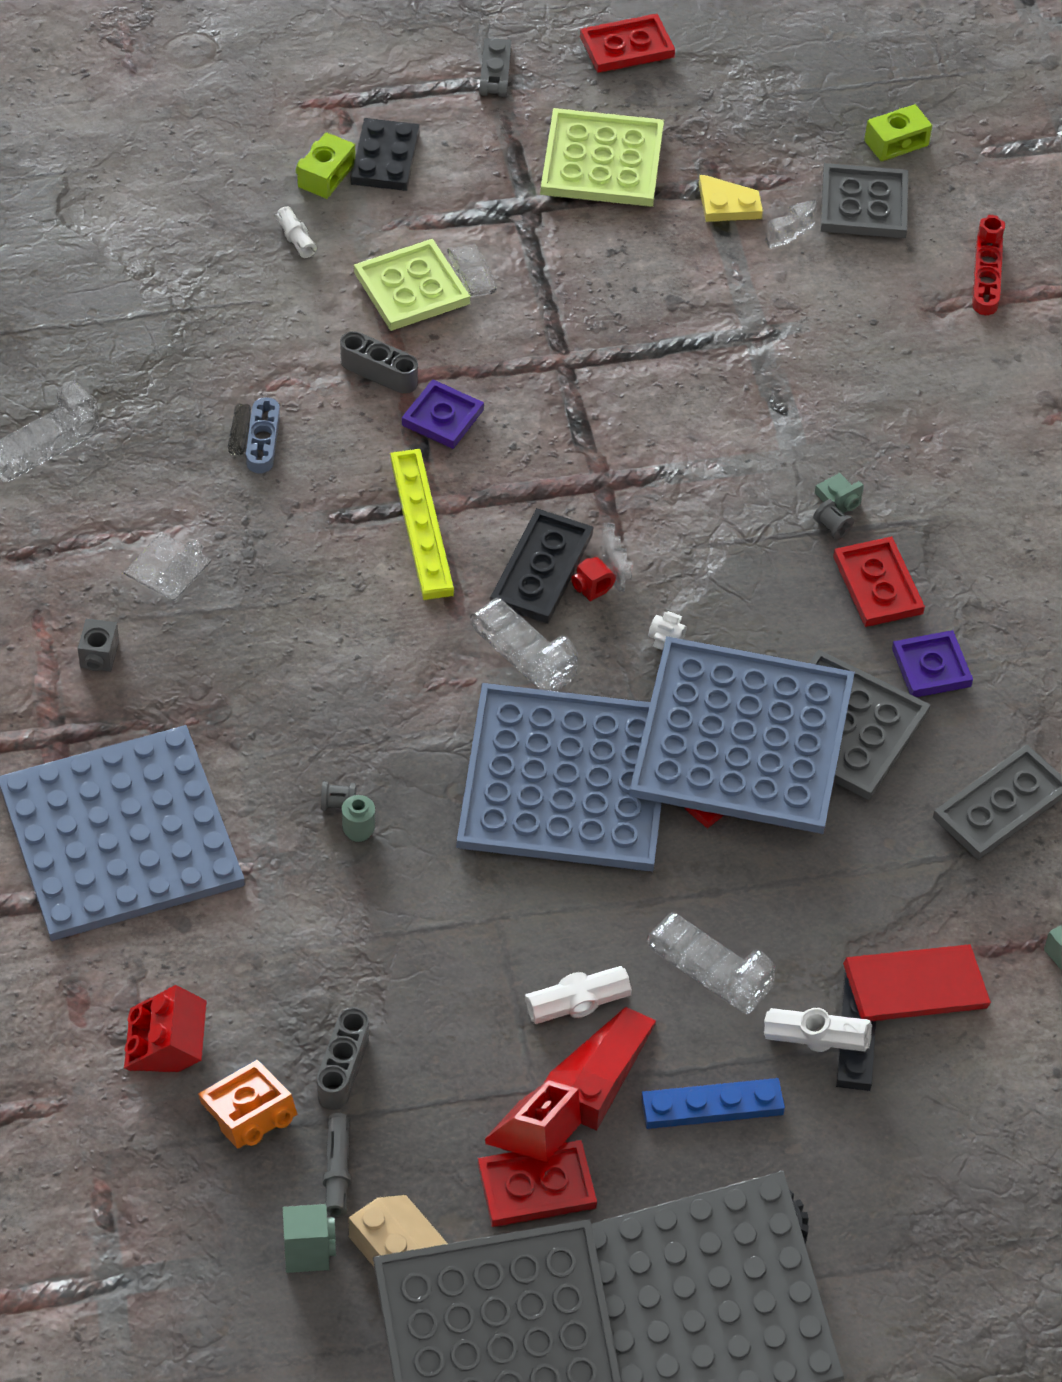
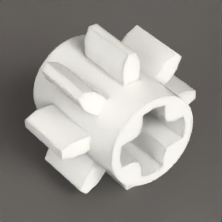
(664, 626)

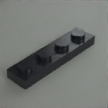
(854, 1066)

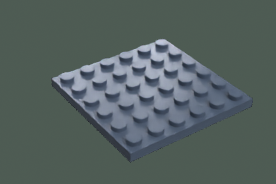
(743, 735)
(557, 779)
(120, 832)

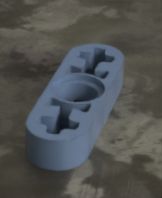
(257, 425)

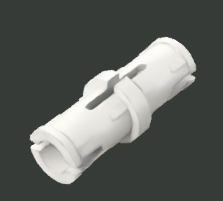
(296, 232)

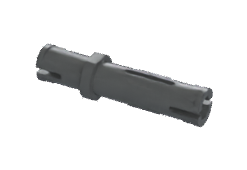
(337, 1176)

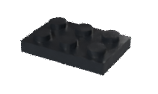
(385, 154)

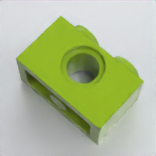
(898, 132)
(325, 165)

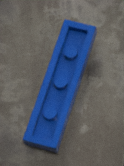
(712, 1103)

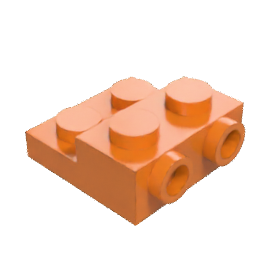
(249, 1104)

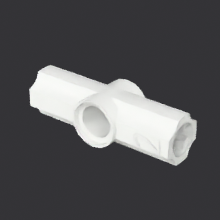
(578, 995)
(835, 1031)

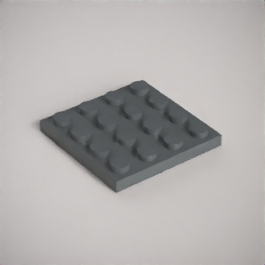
(875, 728)

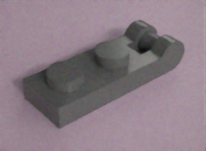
(495, 67)

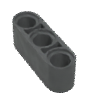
(379, 362)
(343, 1072)

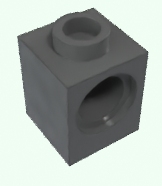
(98, 645)

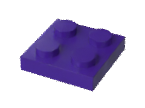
(442, 414)
(932, 664)

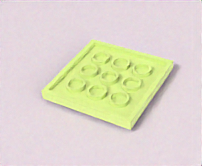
(602, 157)

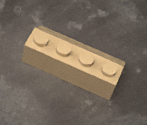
(391, 1227)

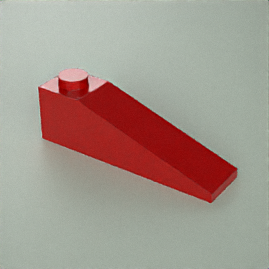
(604, 1063)

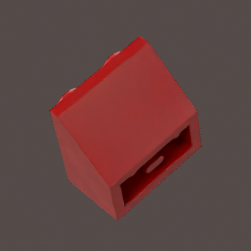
(166, 1032)
(539, 1122)

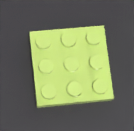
(411, 284)

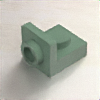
(841, 492)

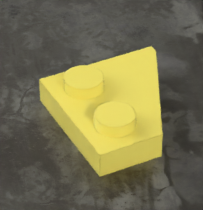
(728, 200)

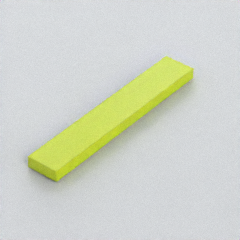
(422, 524)

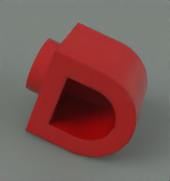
(593, 578)

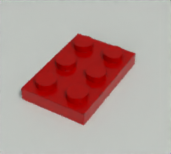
(627, 43)
(878, 581)
(532, 1189)

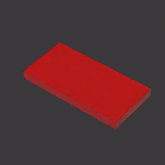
(916, 983)

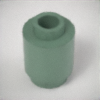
(358, 818)

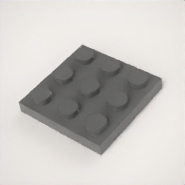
(864, 200)

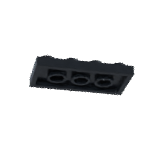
(542, 565)

